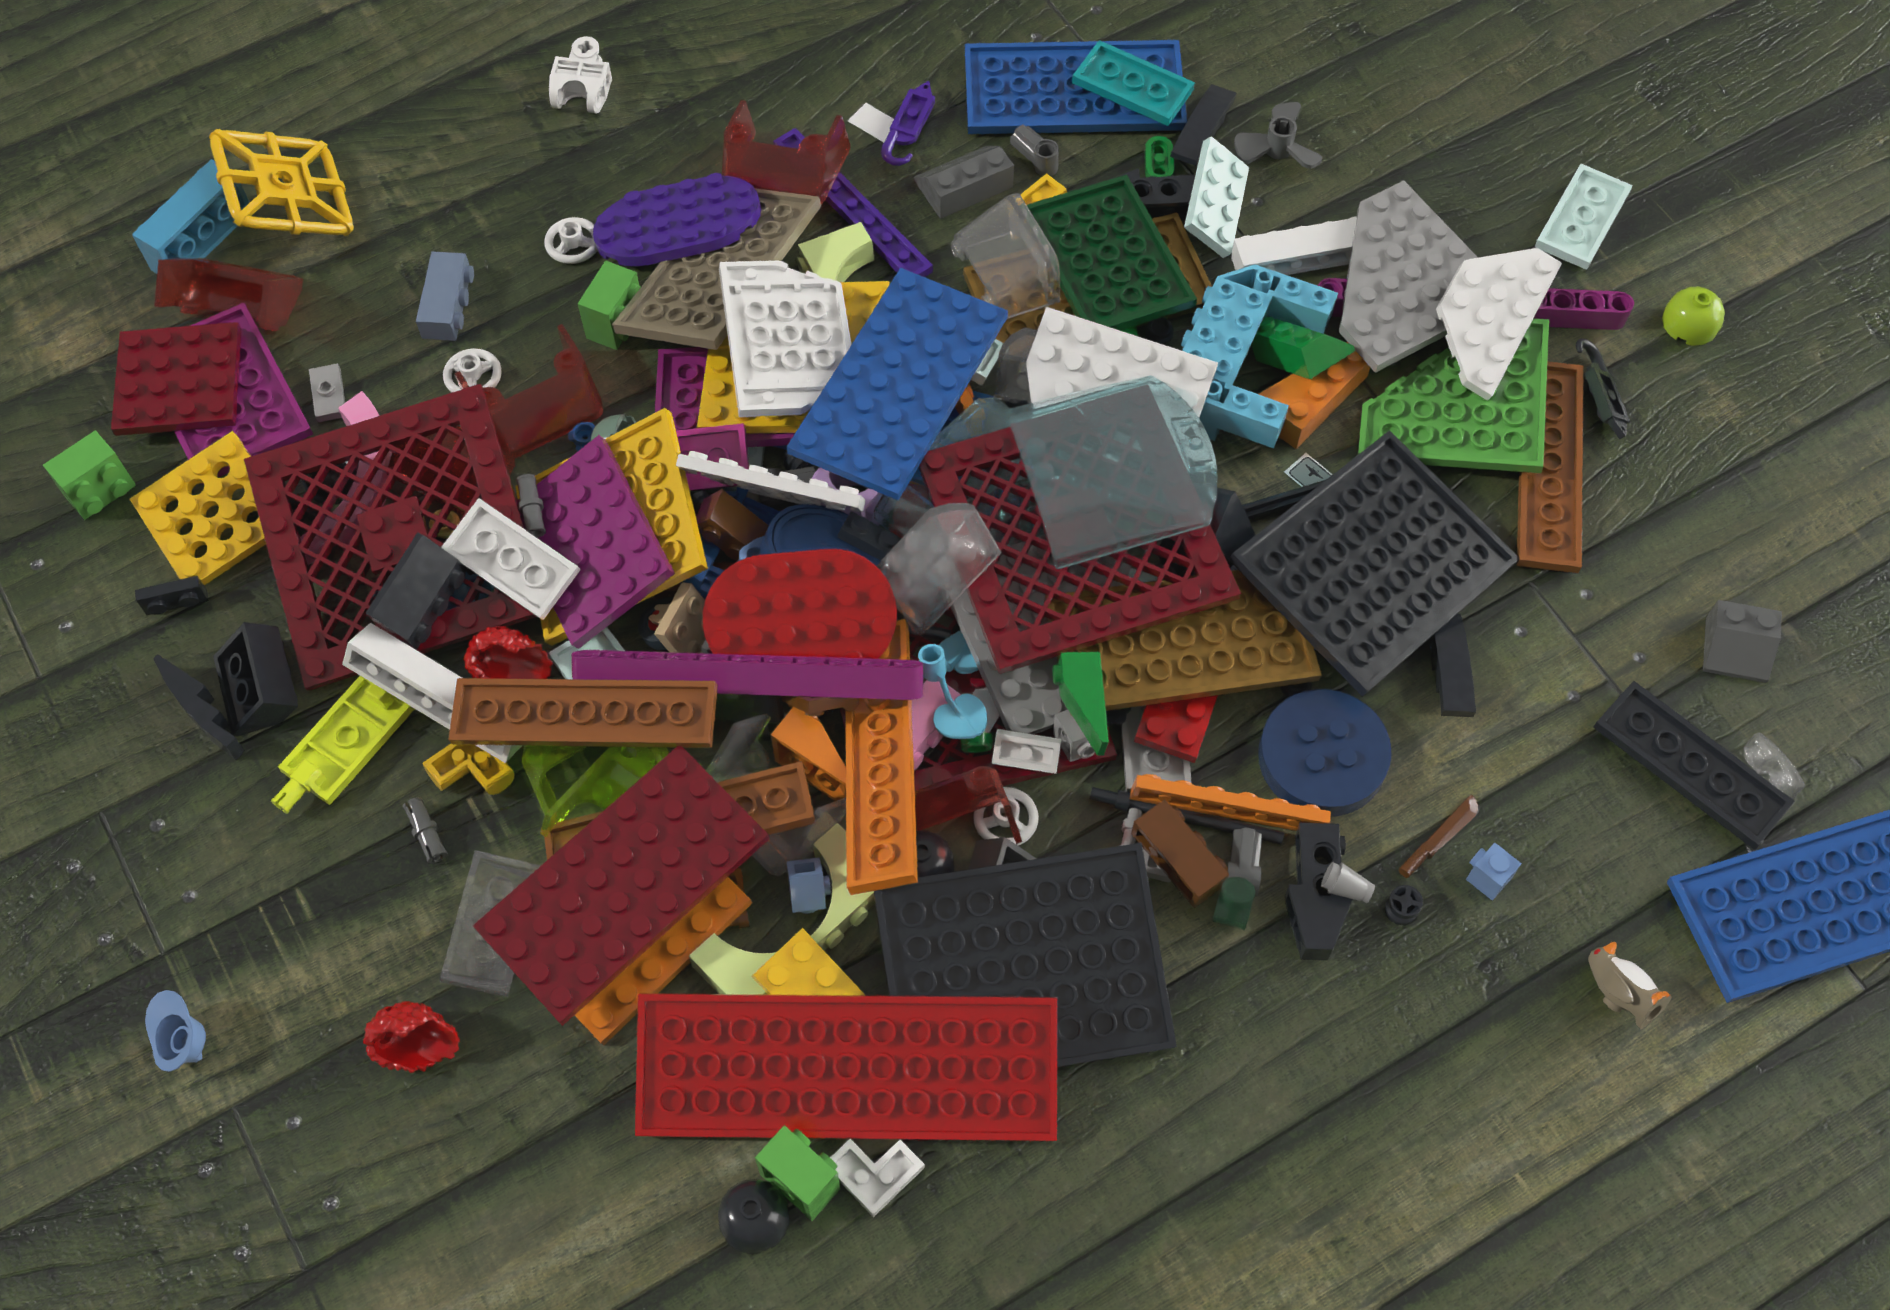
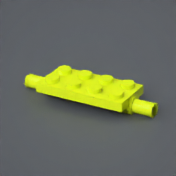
(341, 743)

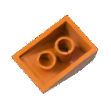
(805, 740)

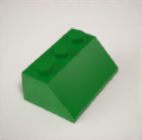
(1297, 348)

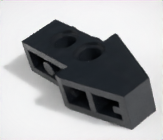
(1163, 194)
(1316, 917)

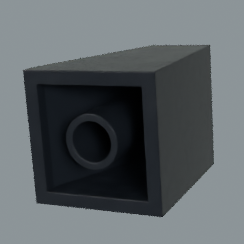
(1228, 524)

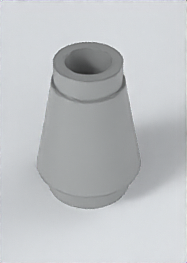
(1347, 883)

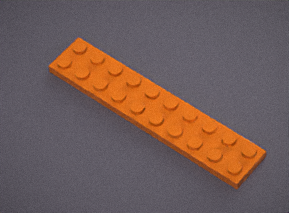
(881, 787)

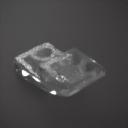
(1768, 758)

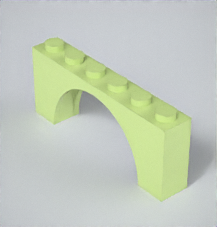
(836, 253)
(731, 969)

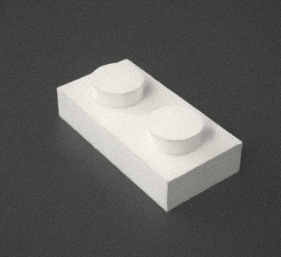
(1026, 751)

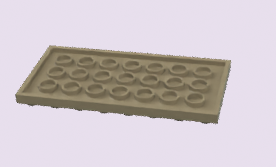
(684, 295)

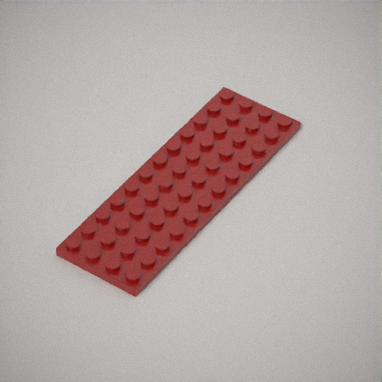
(847, 1066)

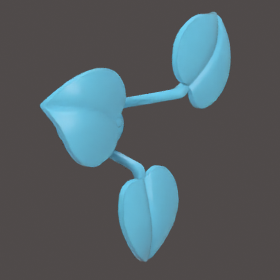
(966, 714)

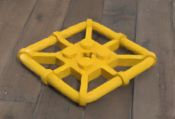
(296, 191)

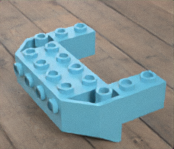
(1226, 331)

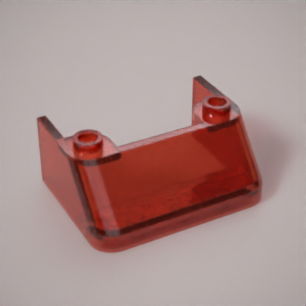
(780, 168)
(221, 285)
(546, 408)
(961, 796)

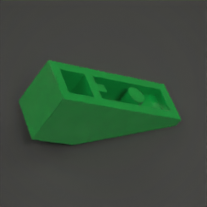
(1083, 694)

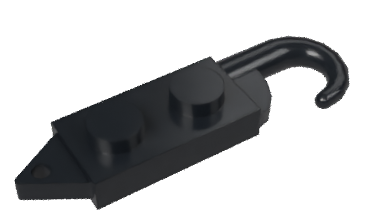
(1604, 390)

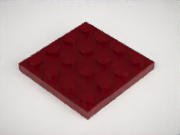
(176, 379)

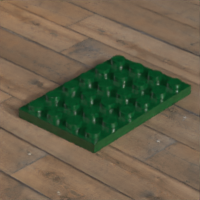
(1112, 255)

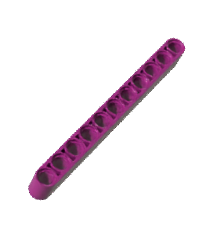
(1561, 306)
(760, 673)

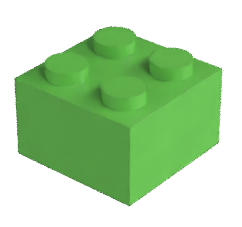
(604, 302)
(89, 475)
(799, 1172)

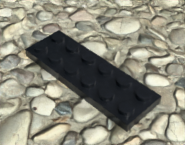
(1694, 765)

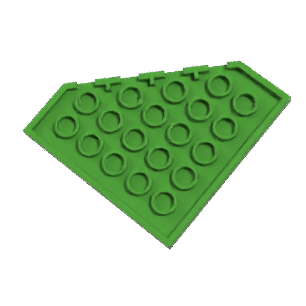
(1459, 428)

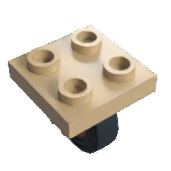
(675, 622)

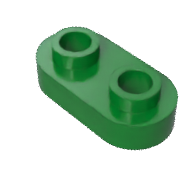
(1160, 163)

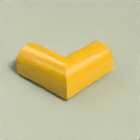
(458, 760)

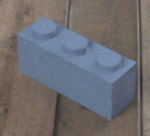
(444, 296)

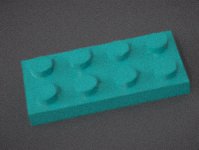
(1133, 83)

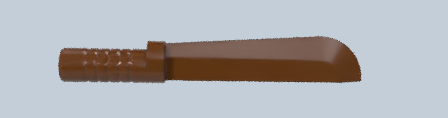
(1449, 828)

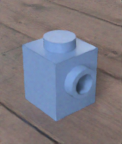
(1492, 870)
(807, 885)

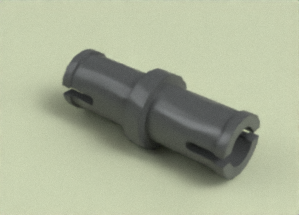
(530, 505)
(425, 830)

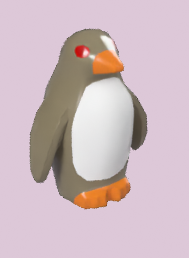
(1626, 985)

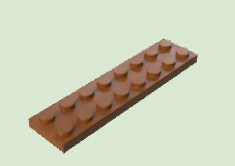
(1552, 500)
(583, 712)
(772, 797)

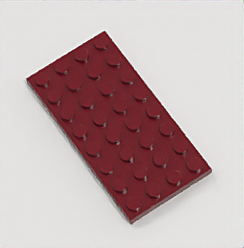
(621, 884)

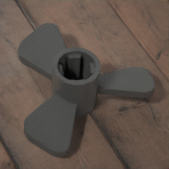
(1278, 141)

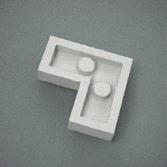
(879, 1182)

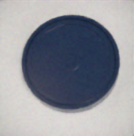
(807, 528)
(1325, 751)

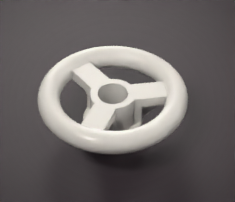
(571, 238)
(471, 368)
(983, 824)

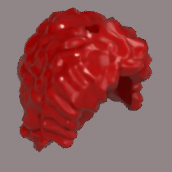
(506, 655)
(409, 1037)

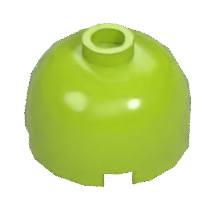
(1694, 315)

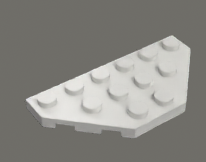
(1491, 310)
(781, 487)

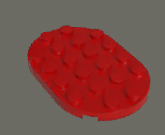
(801, 606)

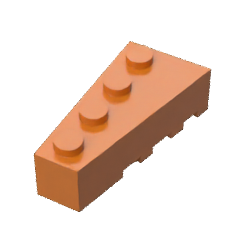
(1316, 398)

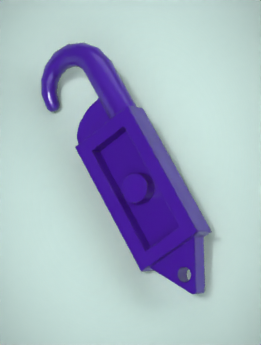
(908, 122)

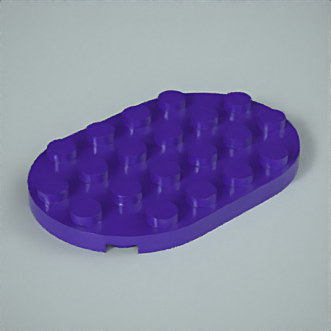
(676, 220)

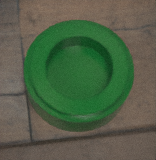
(978, 744)

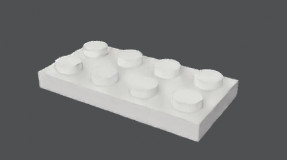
(511, 559)

